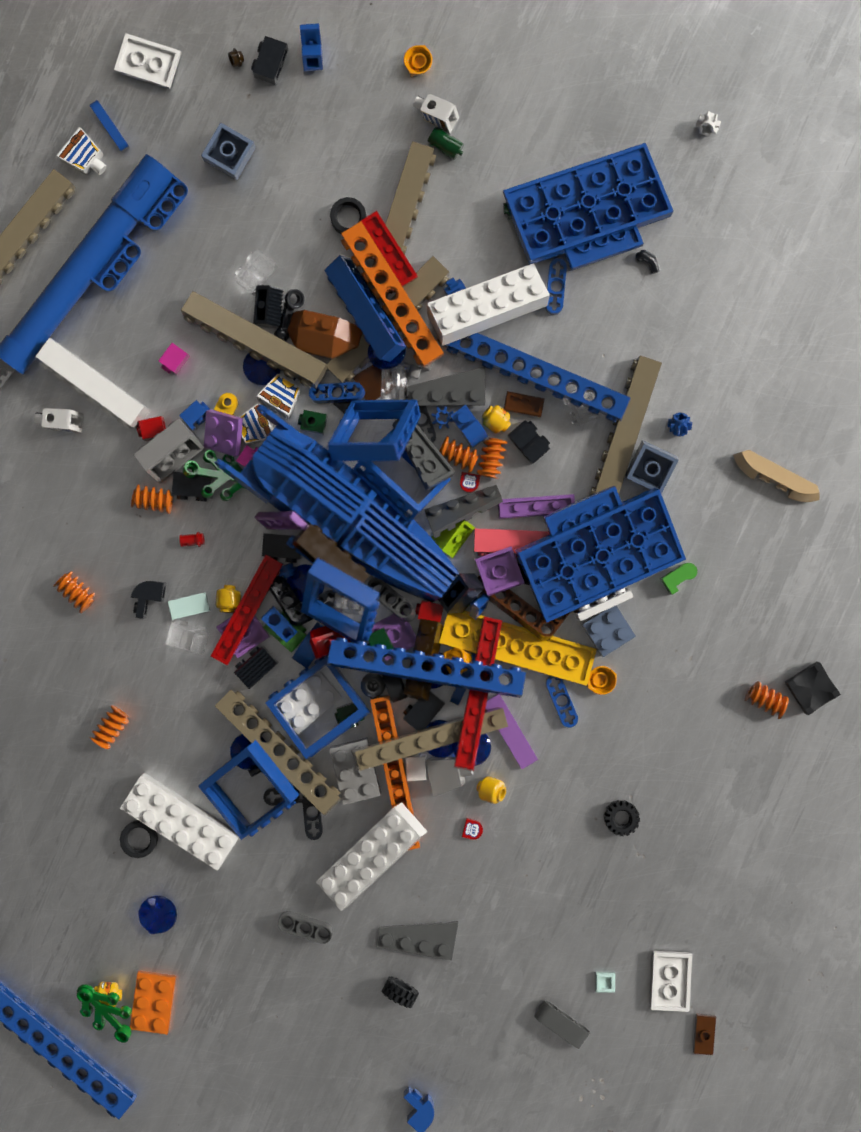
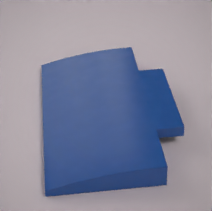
(589, 208)
(599, 549)

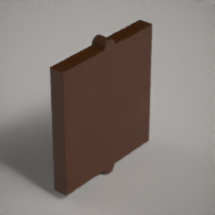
(371, 382)

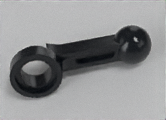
(282, 331)

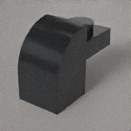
(147, 591)

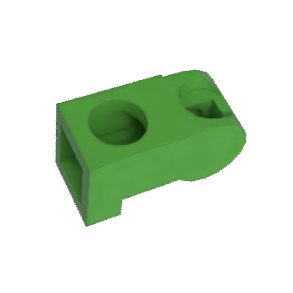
(677, 576)

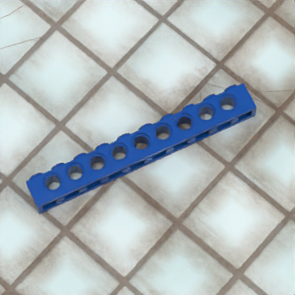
(583, 385)
(515, 676)
(65, 1047)

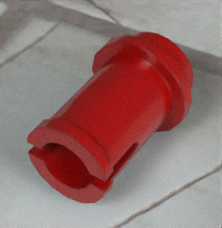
(192, 539)

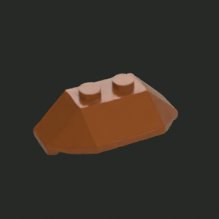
(323, 334)

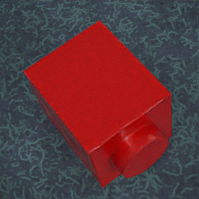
(150, 427)
(429, 611)

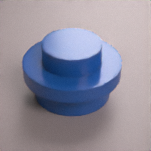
(287, 570)

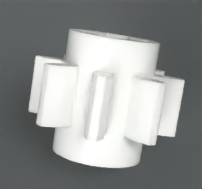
(708, 123)

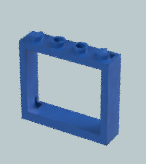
(405, 410)
(390, 490)
(346, 586)
(335, 732)
(226, 806)

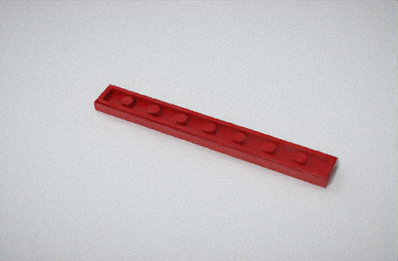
(477, 700)

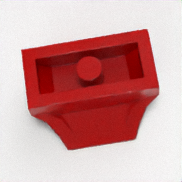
(321, 641)

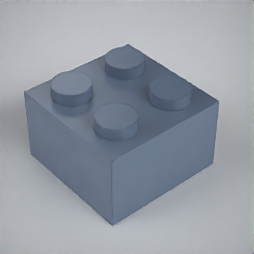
(228, 151)
(651, 466)
(608, 630)

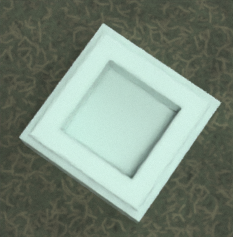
(605, 982)

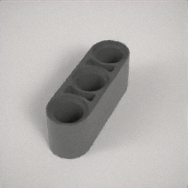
(395, 607)
(312, 934)
(562, 1024)

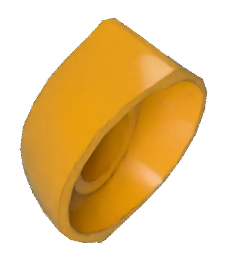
(417, 60)
(459, 653)
(602, 680)

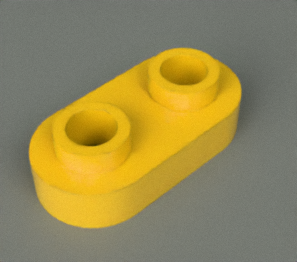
(221, 407)

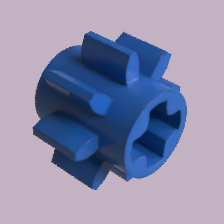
(453, 286)
(437, 416)
(680, 424)

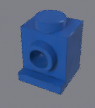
(195, 414)

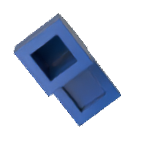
(311, 47)
(469, 426)
(304, 654)
(423, 1112)

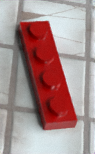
(389, 248)

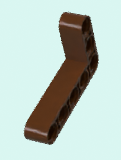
(525, 609)

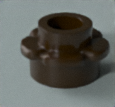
(236, 58)

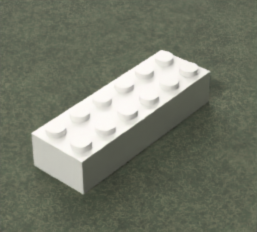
(487, 304)
(89, 381)
(180, 821)
(371, 856)

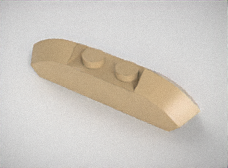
(798, 487)

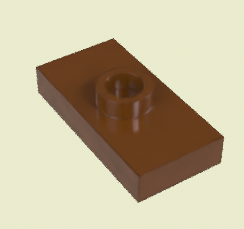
(524, 404)
(704, 1034)

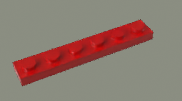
(246, 610)

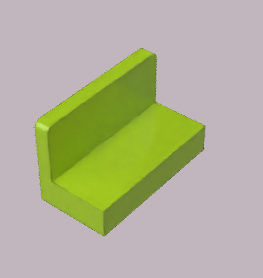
(452, 540)

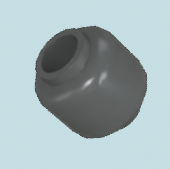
(371, 691)

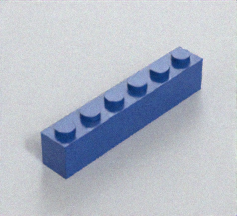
(364, 308)

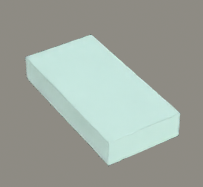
(189, 606)

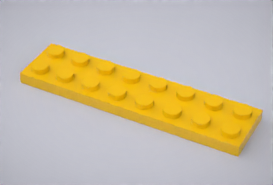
(523, 649)

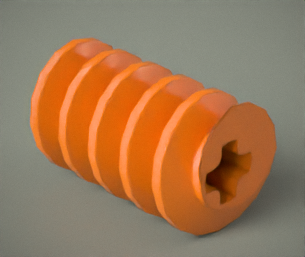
(459, 454)
(491, 457)
(153, 499)
(75, 592)
(768, 698)
(110, 728)

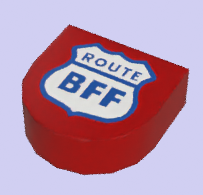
(469, 482)
(472, 829)

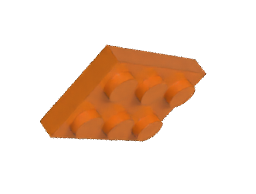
(153, 1002)

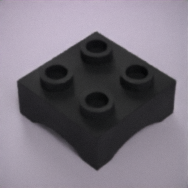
(812, 688)

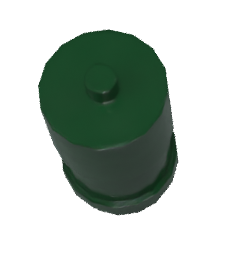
(447, 144)

